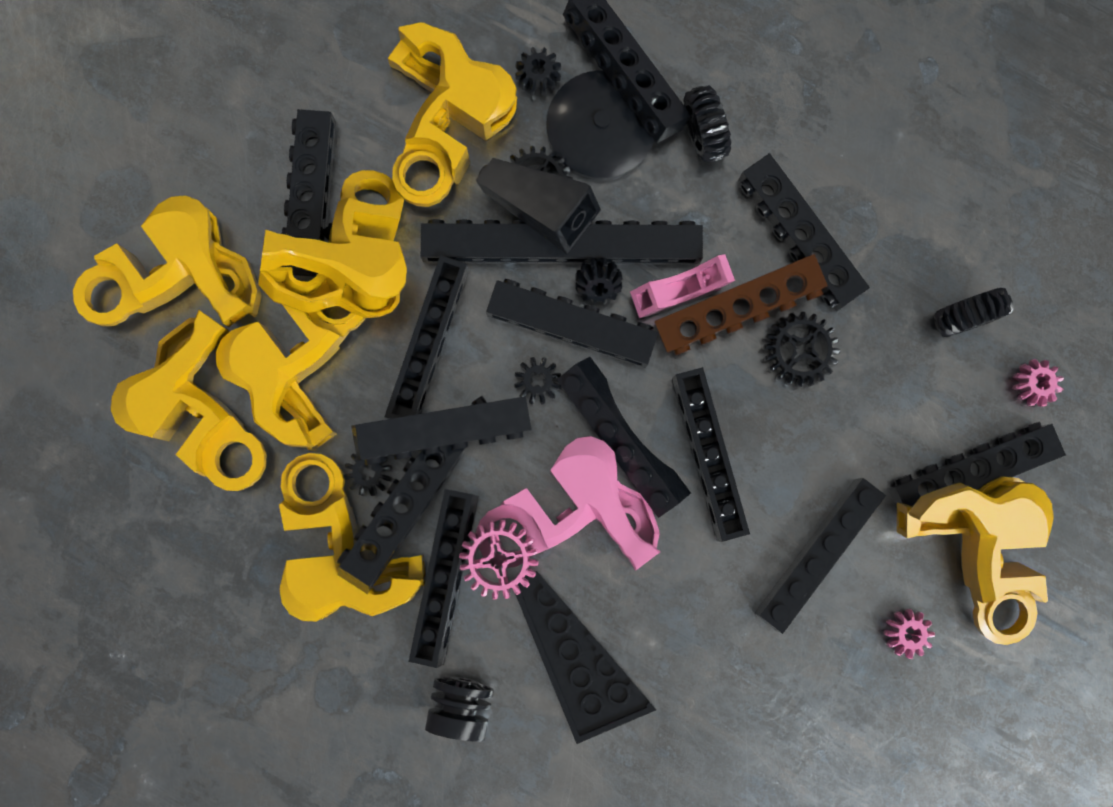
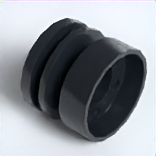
(458, 714)

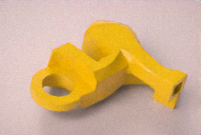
(466, 90)
(192, 246)
(357, 266)
(261, 365)
(164, 396)
(994, 518)
(312, 585)

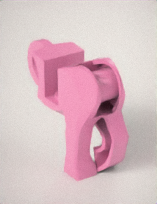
(589, 479)

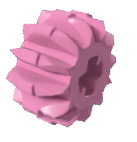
(1047, 385)
(898, 631)

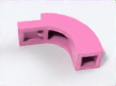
(682, 288)

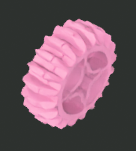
(503, 584)

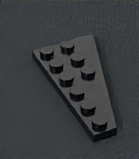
(585, 677)

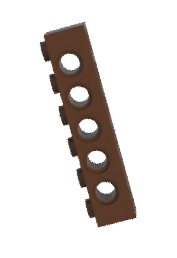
(806, 270)

